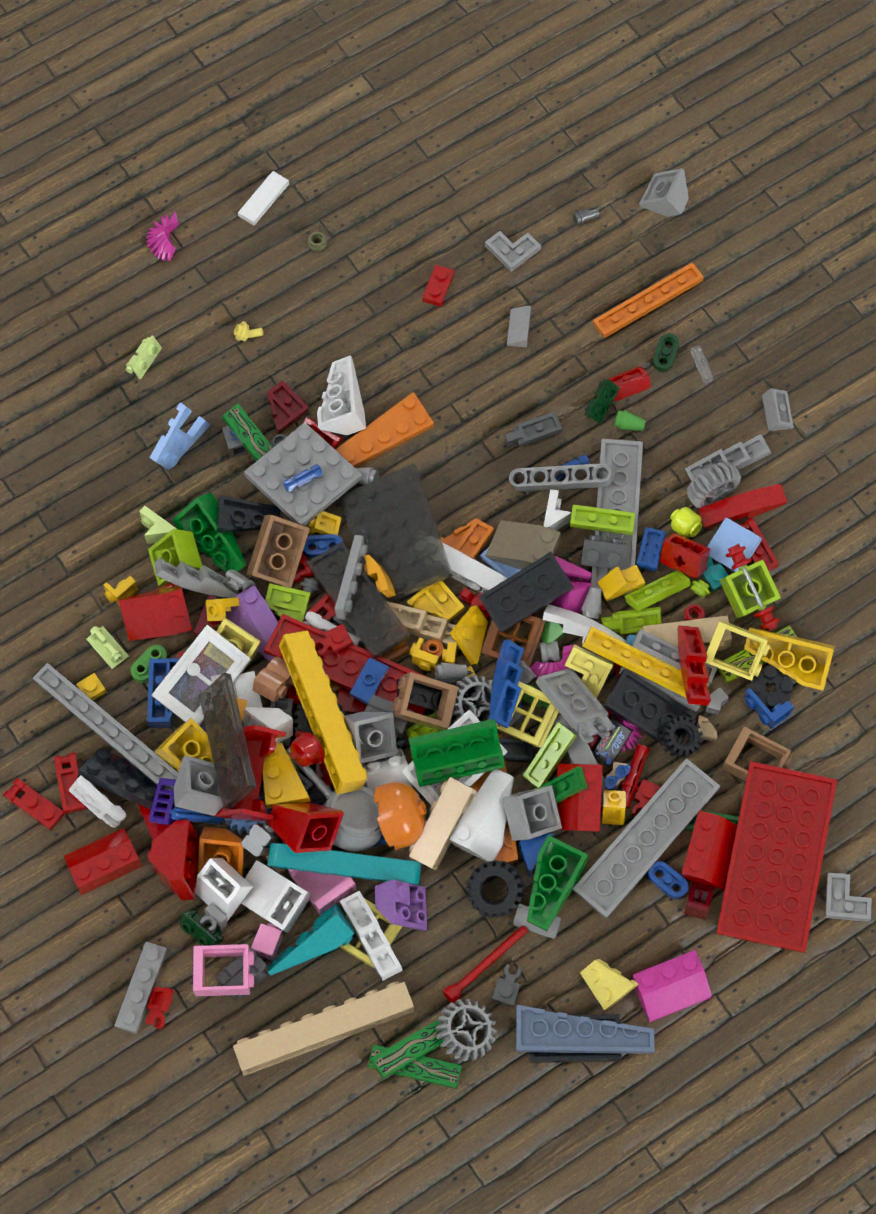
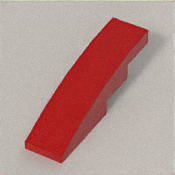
(743, 505)
(692, 664)

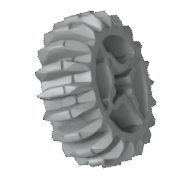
(713, 484)
(481, 688)
(469, 1048)

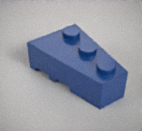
(158, 714)

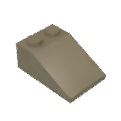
(522, 543)

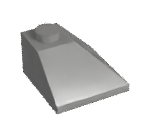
(666, 193)

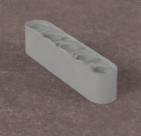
(570, 481)

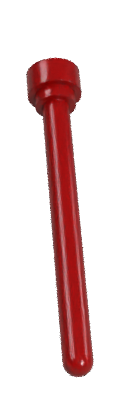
(454, 992)

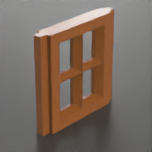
(531, 642)

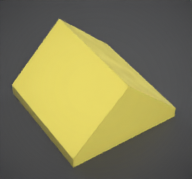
(239, 638)

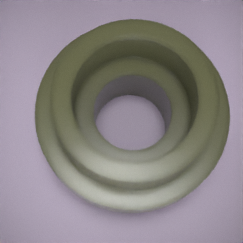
(314, 237)

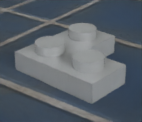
(510, 253)
(840, 904)

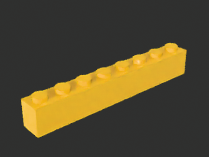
(323, 712)

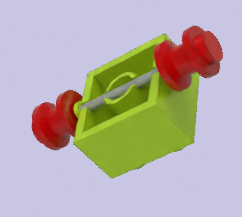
(750, 588)

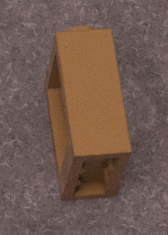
(445, 708)
(759, 741)

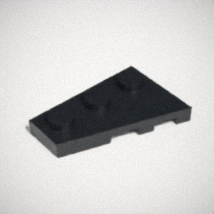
(241, 514)

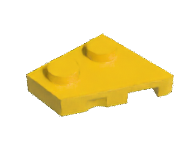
(437, 601)

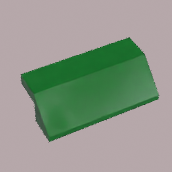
(456, 752)

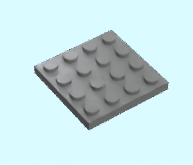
(293, 455)

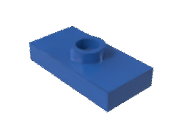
(650, 549)
(369, 680)

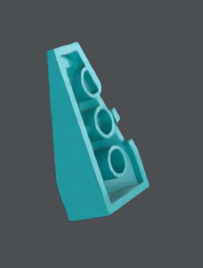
(327, 934)

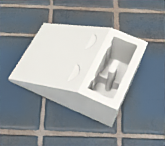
(274, 897)

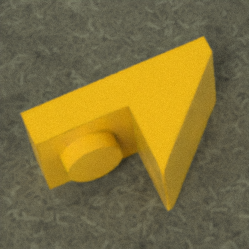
(620, 582)

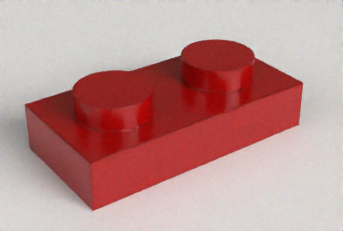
(438, 285)

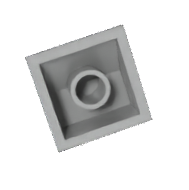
(372, 734)
(197, 787)
(532, 813)

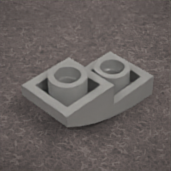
(238, 581)

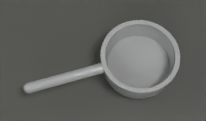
(359, 824)

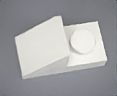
(554, 516)

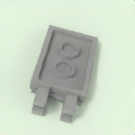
(576, 704)

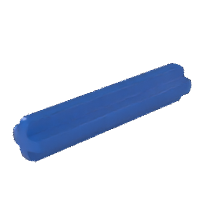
(185, 814)

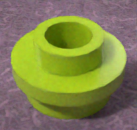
(700, 588)

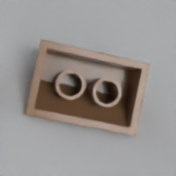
(277, 551)

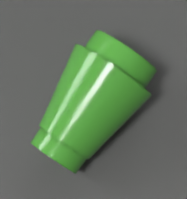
(628, 421)

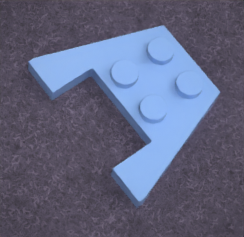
(177, 442)

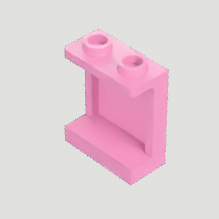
(324, 888)

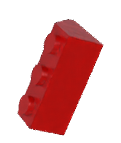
(583, 809)
(710, 850)
(102, 861)

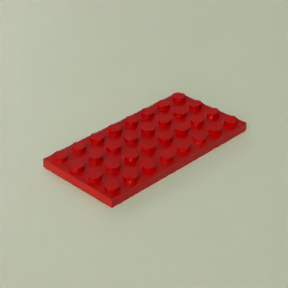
(777, 857)

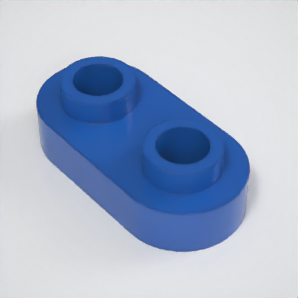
(321, 542)
(669, 879)

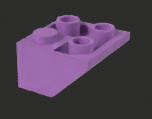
(402, 904)

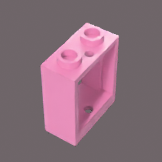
(201, 952)

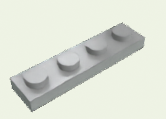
(349, 582)
(141, 987)

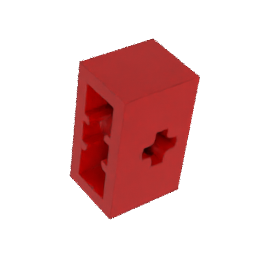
(685, 555)

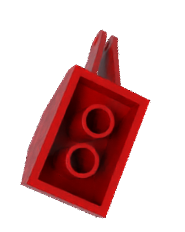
(174, 854)

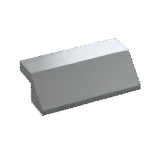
(669, 654)

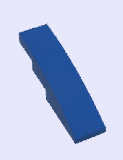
(505, 682)

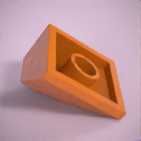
(221, 844)

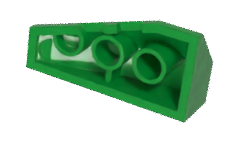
(201, 519)
(555, 876)

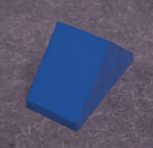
(529, 851)

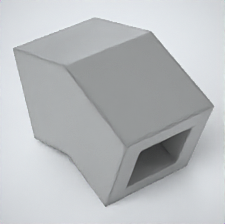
(718, 699)

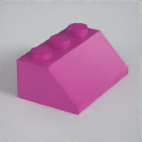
(672, 986)

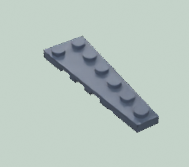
(563, 1033)

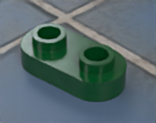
(666, 354)

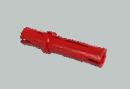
(630, 785)

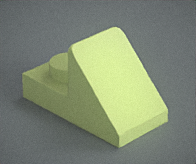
(157, 526)

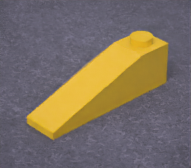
(796, 657)
(185, 741)

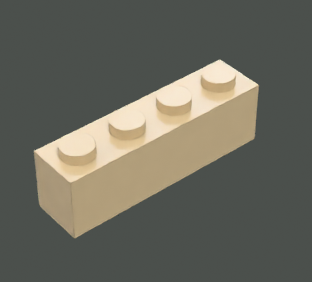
(707, 626)
(442, 822)

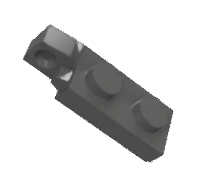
(534, 430)

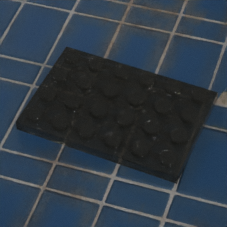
(398, 530)

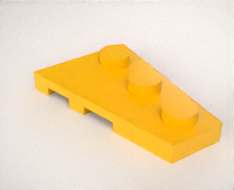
(281, 780)

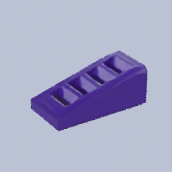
(157, 806)

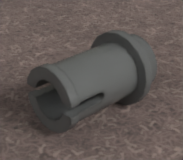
(585, 215)

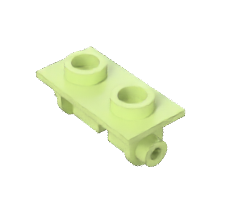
(147, 353)
(106, 646)

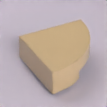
(707, 729)

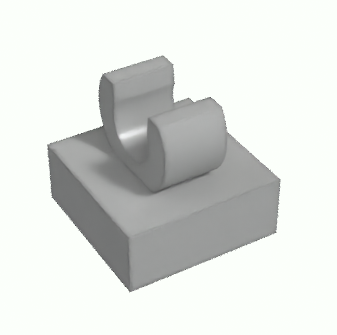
(215, 917)

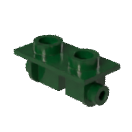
(605, 395)
(191, 925)

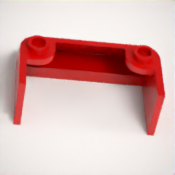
(260, 745)

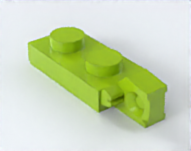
(631, 620)

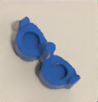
(620, 772)

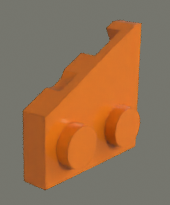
(470, 538)

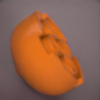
(400, 813)

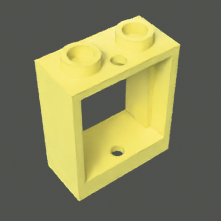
(714, 644)

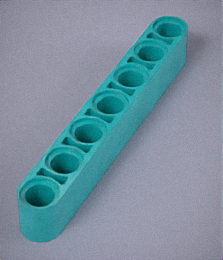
(345, 864)

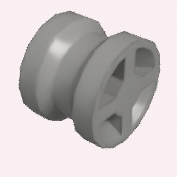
(549, 652)

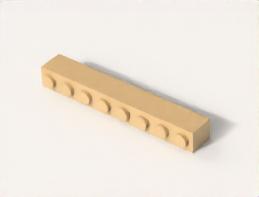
(323, 1028)

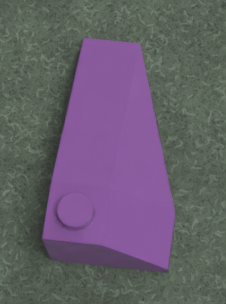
(254, 617)

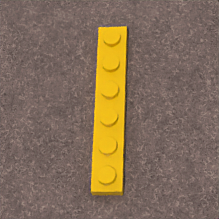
(634, 660)

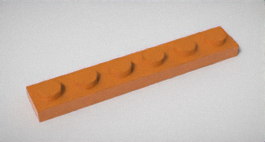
(648, 300)

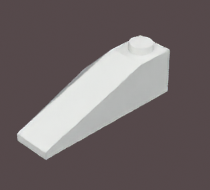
(342, 403)
(484, 821)

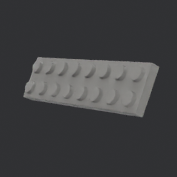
(622, 494)
(646, 838)

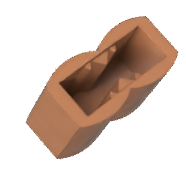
(273, 680)

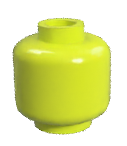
(686, 522)

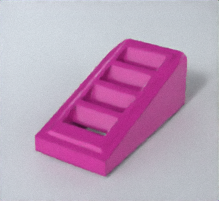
(574, 572)

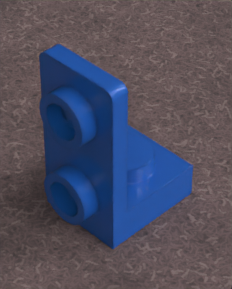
(779, 712)

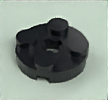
(772, 676)

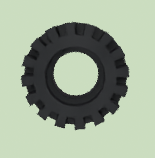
(693, 736)

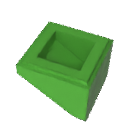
(552, 632)

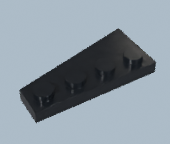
(429, 697)

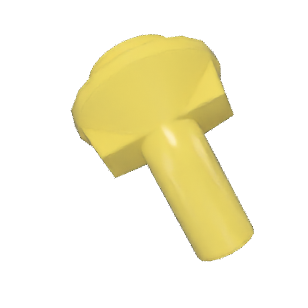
(243, 333)

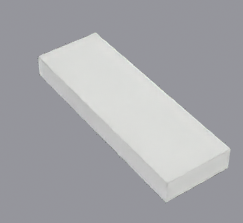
(263, 198)

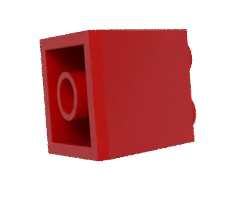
(306, 826)

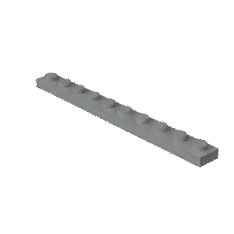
(104, 725)

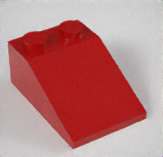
(155, 614)

